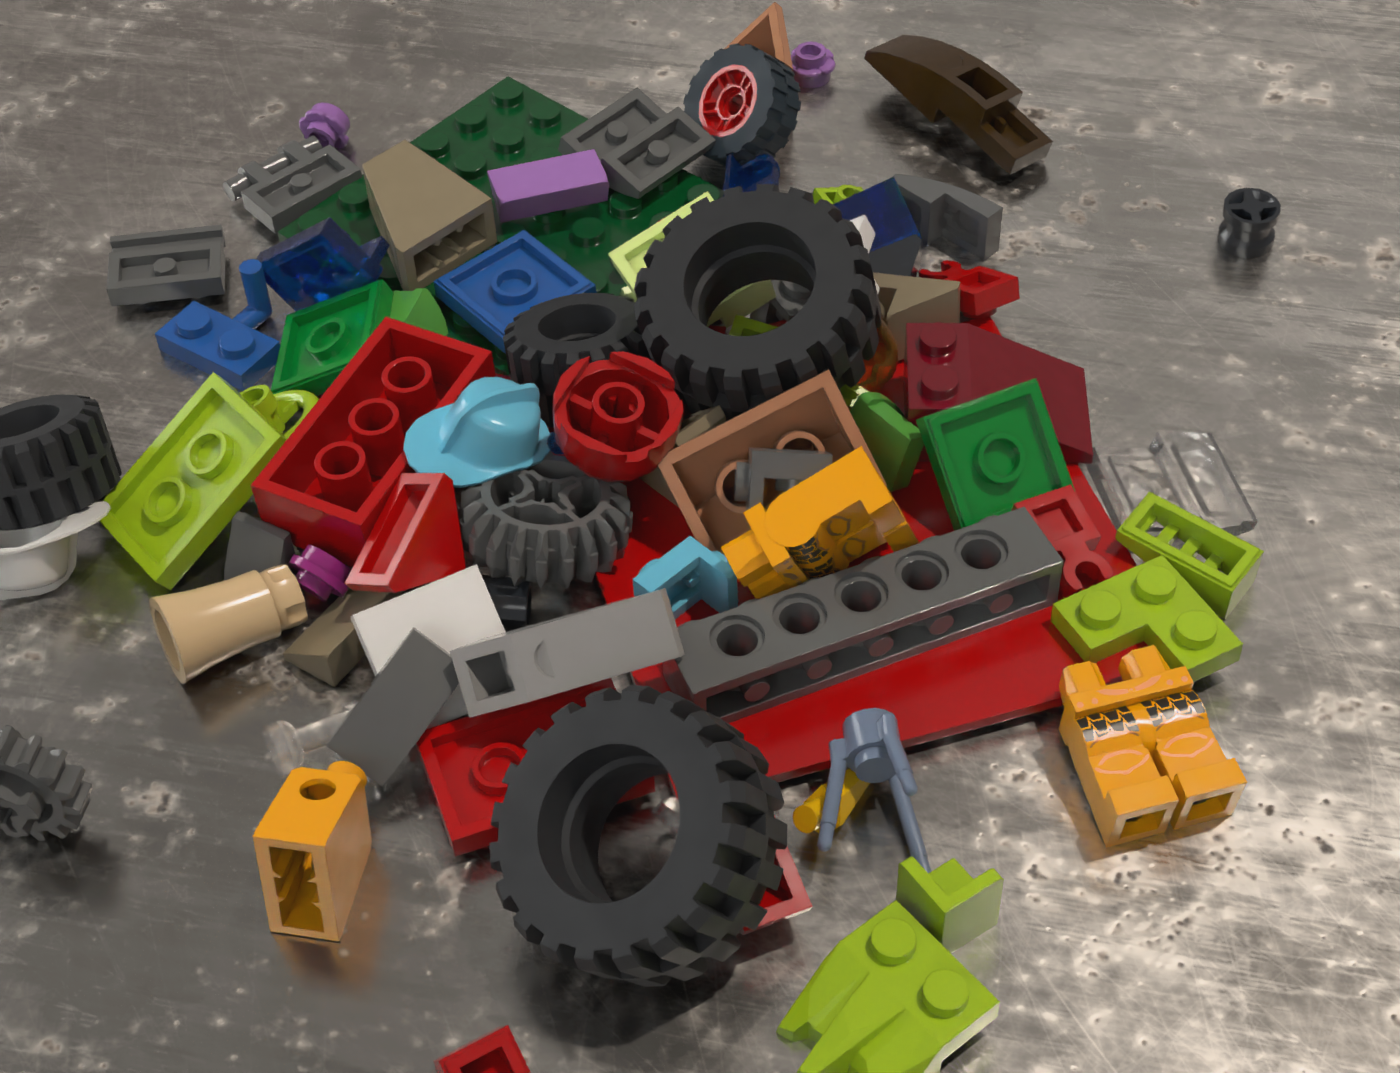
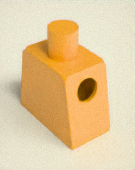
(321, 823)

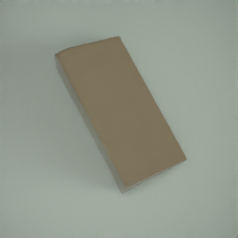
(331, 643)

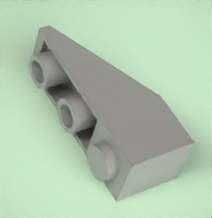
(566, 652)

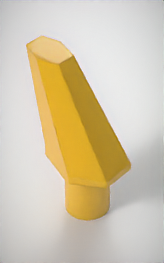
(808, 815)

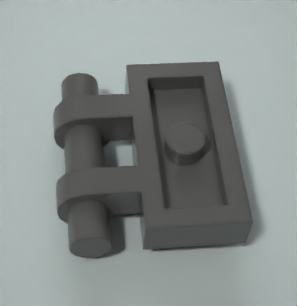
(291, 181)

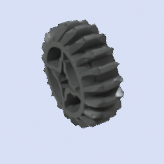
(545, 523)

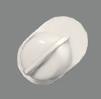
(44, 555)

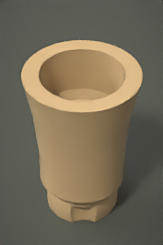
(226, 618)

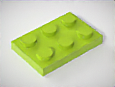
(191, 481)

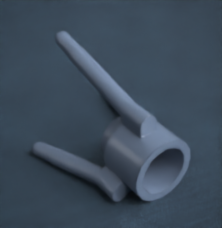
(875, 754)

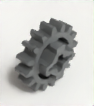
(38, 788)

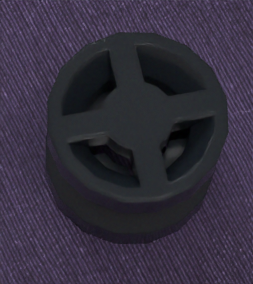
(1249, 222)

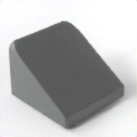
(256, 546)

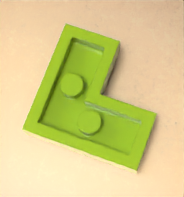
(1148, 606)

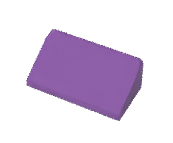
(548, 185)

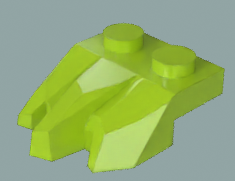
(888, 1001)

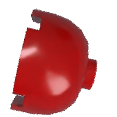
(616, 416)

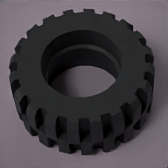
(746, 242)
(556, 821)

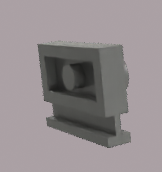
(166, 265)

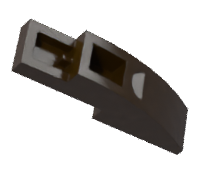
(966, 90)

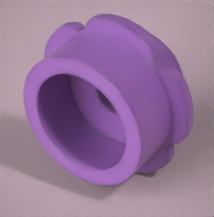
(812, 64)
(327, 124)

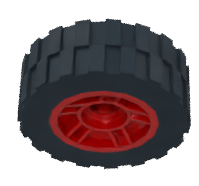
(744, 103)

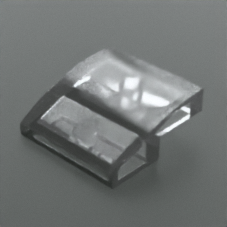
(1178, 468)

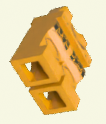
(818, 527)
(1145, 748)

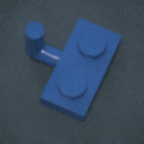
(226, 344)

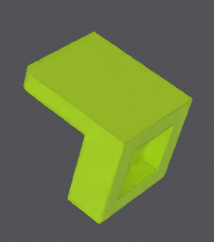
(950, 900)

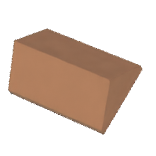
(704, 468)

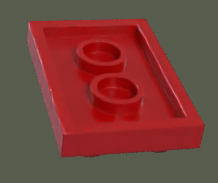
(470, 758)

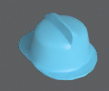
(482, 435)

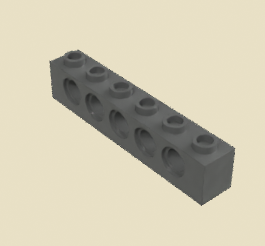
(865, 616)

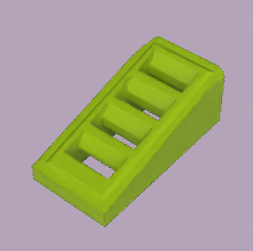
(1221, 550)

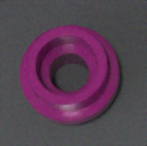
(320, 573)

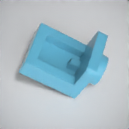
(689, 575)

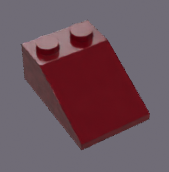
(963, 362)

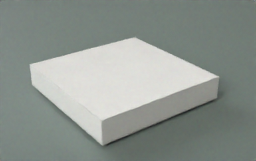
(446, 611)

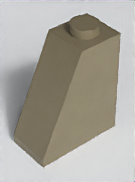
(426, 214)

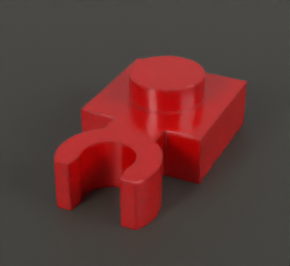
(980, 287)
(1071, 534)

